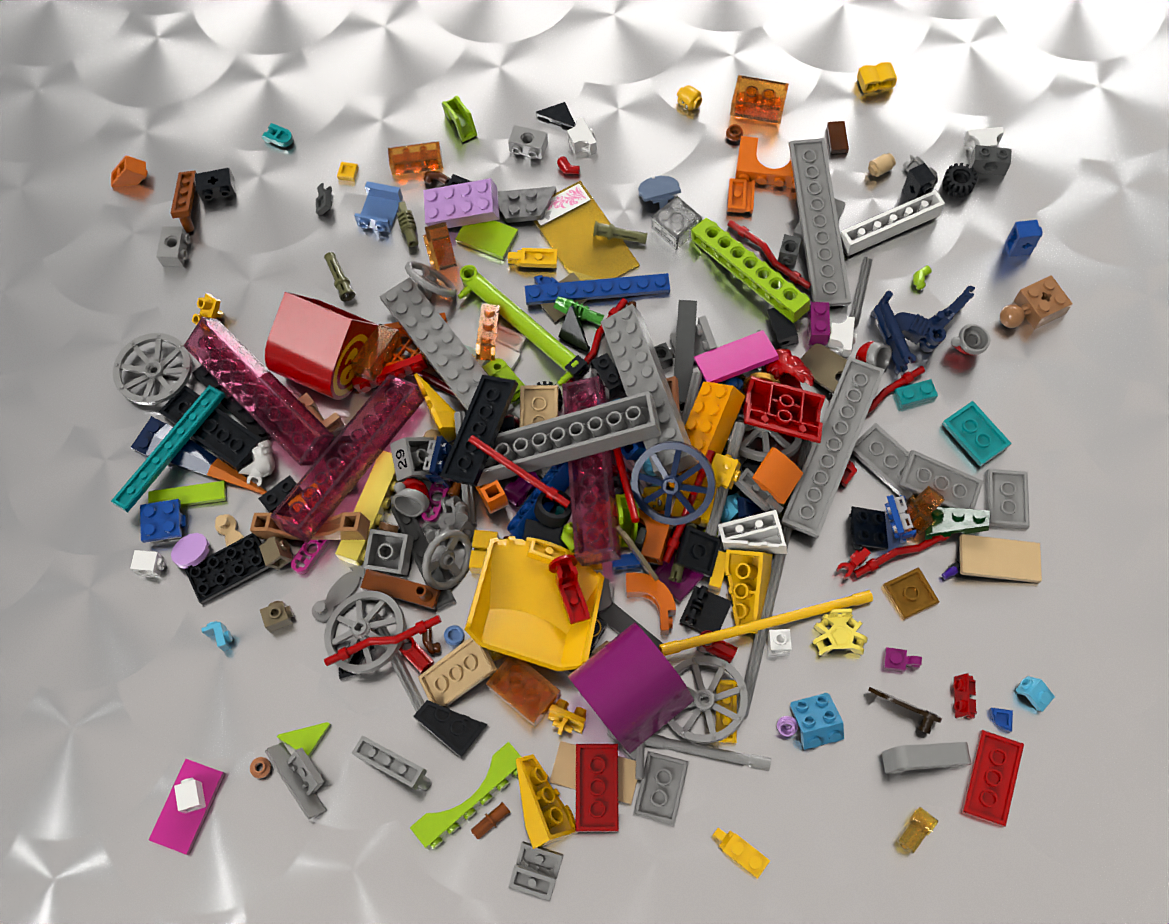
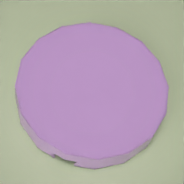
(190, 550)

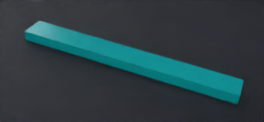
(168, 448)

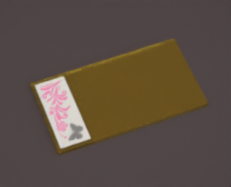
(570, 228)

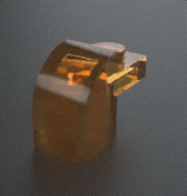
(921, 508)

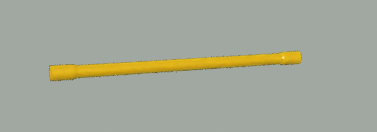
(678, 646)

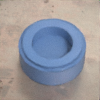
(454, 635)

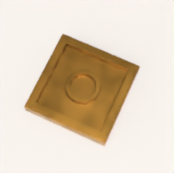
(911, 593)

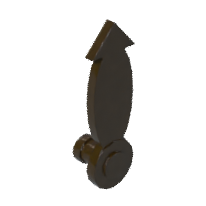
(929, 717)

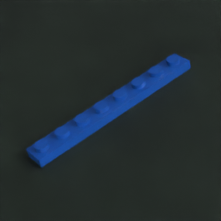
(598, 288)

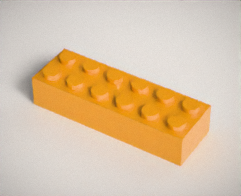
(711, 423)

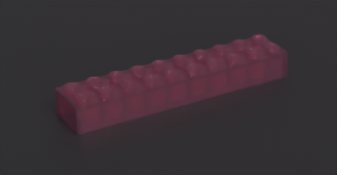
(258, 391)
(347, 458)
(591, 486)

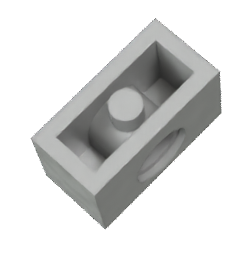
(528, 142)
(173, 246)

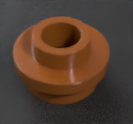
(734, 129)

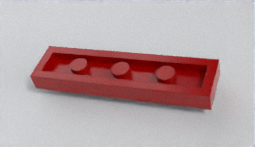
(400, 369)

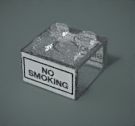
(675, 222)

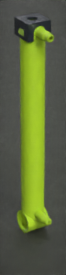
(573, 365)

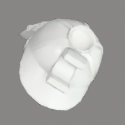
(263, 462)

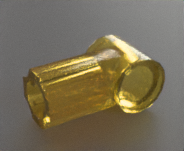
(920, 825)

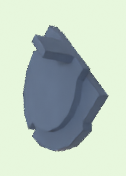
(659, 189)

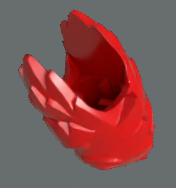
(789, 369)

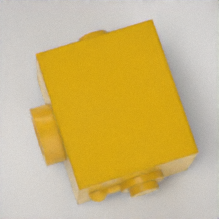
(726, 470)

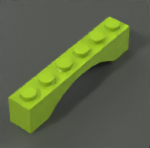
(434, 826)

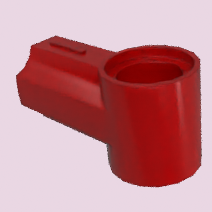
(719, 649)
(417, 656)

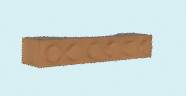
(339, 527)

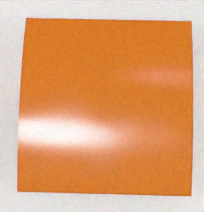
(777, 475)

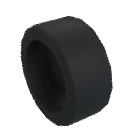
(547, 518)

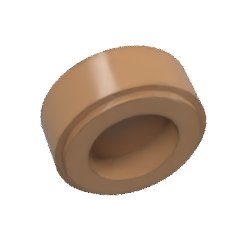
(385, 526)

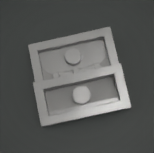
(536, 871)

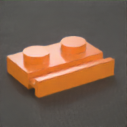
(740, 195)

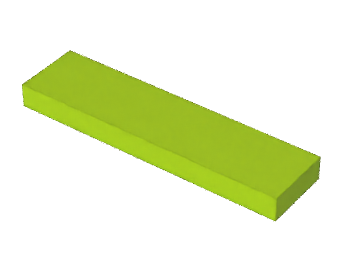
(191, 494)

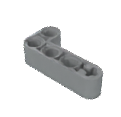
(925, 757)

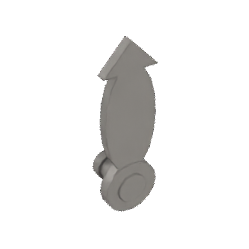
(342, 589)

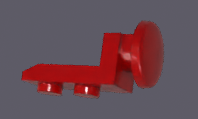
(569, 588)

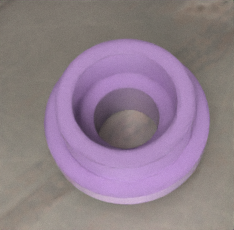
(787, 730)

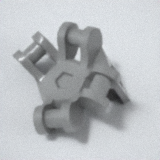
(454, 518)

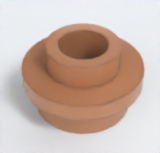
(266, 767)

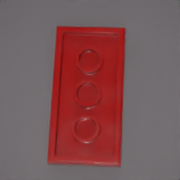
(992, 778)
(597, 788)

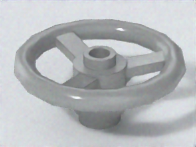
(428, 281)
(444, 557)

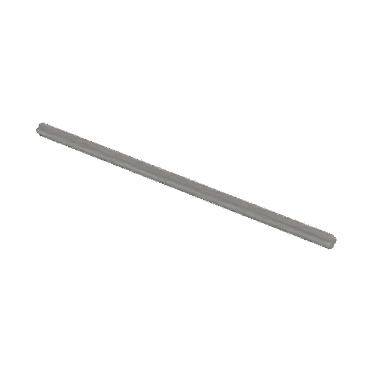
(776, 571)

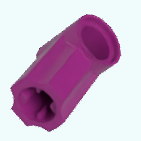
(517, 491)

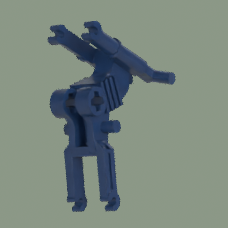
(914, 328)

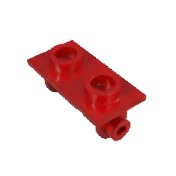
(964, 688)

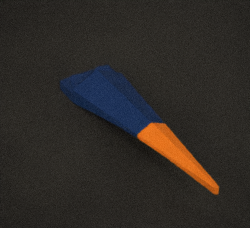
(190, 456)

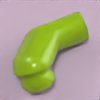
(919, 277)
(568, 537)

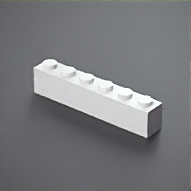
(891, 223)

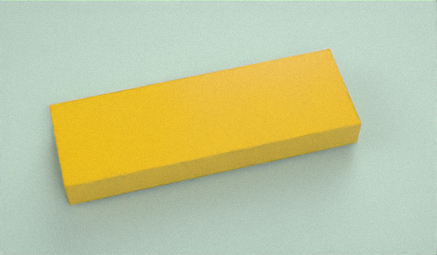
(729, 703)

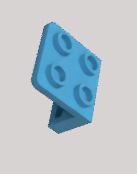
(818, 720)

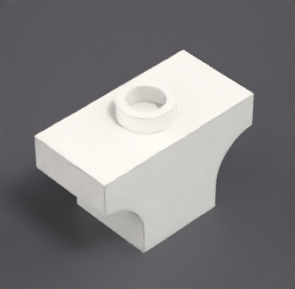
(983, 137)
(582, 138)
(842, 336)

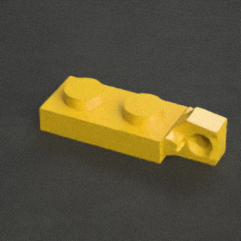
(534, 258)
(741, 852)

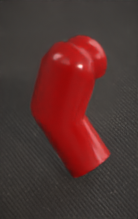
(566, 167)

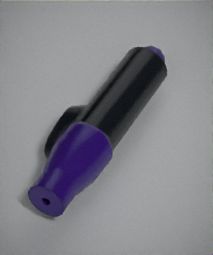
(952, 569)

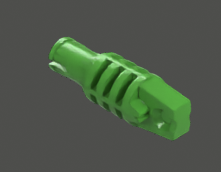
(582, 312)

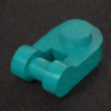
(281, 138)

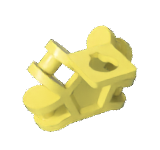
(840, 633)

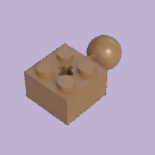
(1038, 303)

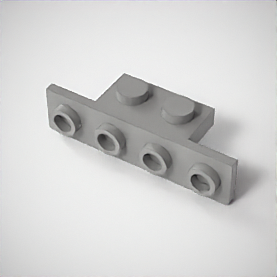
(299, 777)

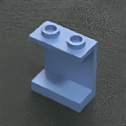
(379, 207)

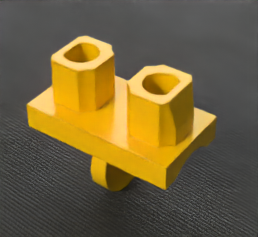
(209, 308)
(565, 719)

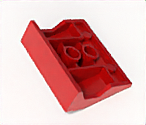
(783, 409)

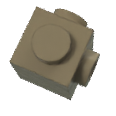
(276, 552)
(276, 616)

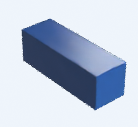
(627, 561)

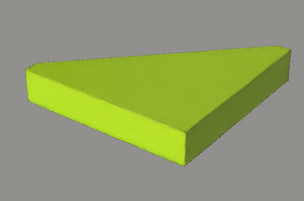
(305, 738)

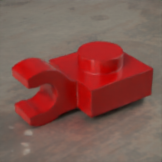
(857, 559)

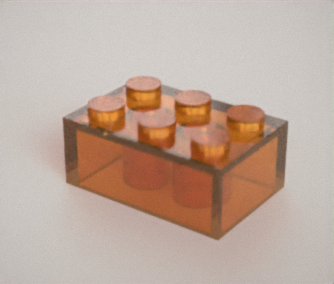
(759, 99)
(523, 689)

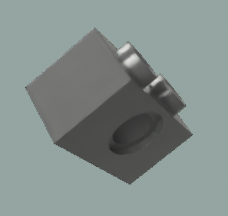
(991, 160)

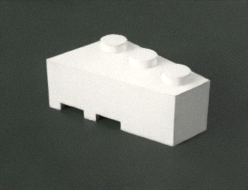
(754, 534)

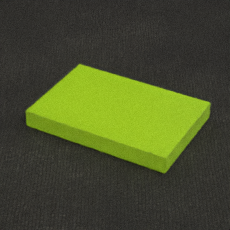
(488, 237)

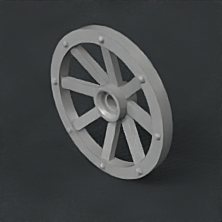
(151, 367)
(764, 434)
(366, 631)
(708, 693)

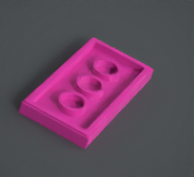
(736, 357)
(180, 829)

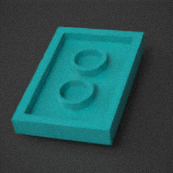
(976, 433)

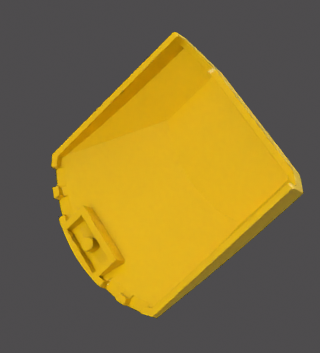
(521, 608)

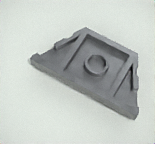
(525, 203)

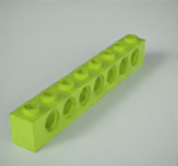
(750, 270)

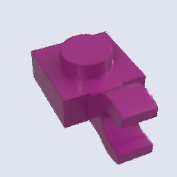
(897, 660)

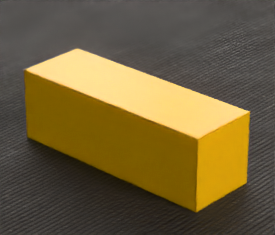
(718, 572)

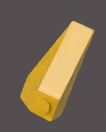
(440, 410)
(748, 583)
(543, 811)

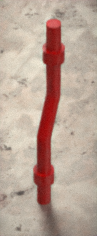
(794, 276)
(599, 332)
(906, 378)
(673, 543)
(873, 564)
(345, 653)

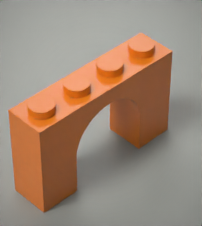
(751, 169)
(656, 538)

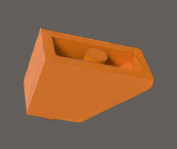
(128, 172)

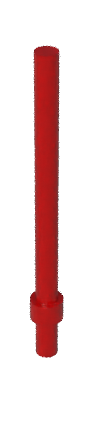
(626, 485)
(551, 493)

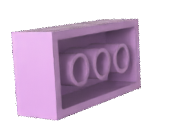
(462, 203)

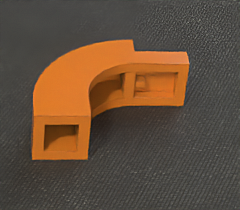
(493, 496)
(645, 586)

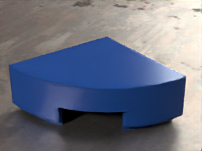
(540, 279)
(1002, 718)

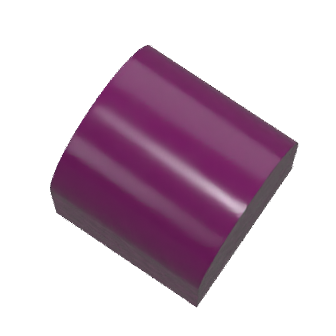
(632, 687)

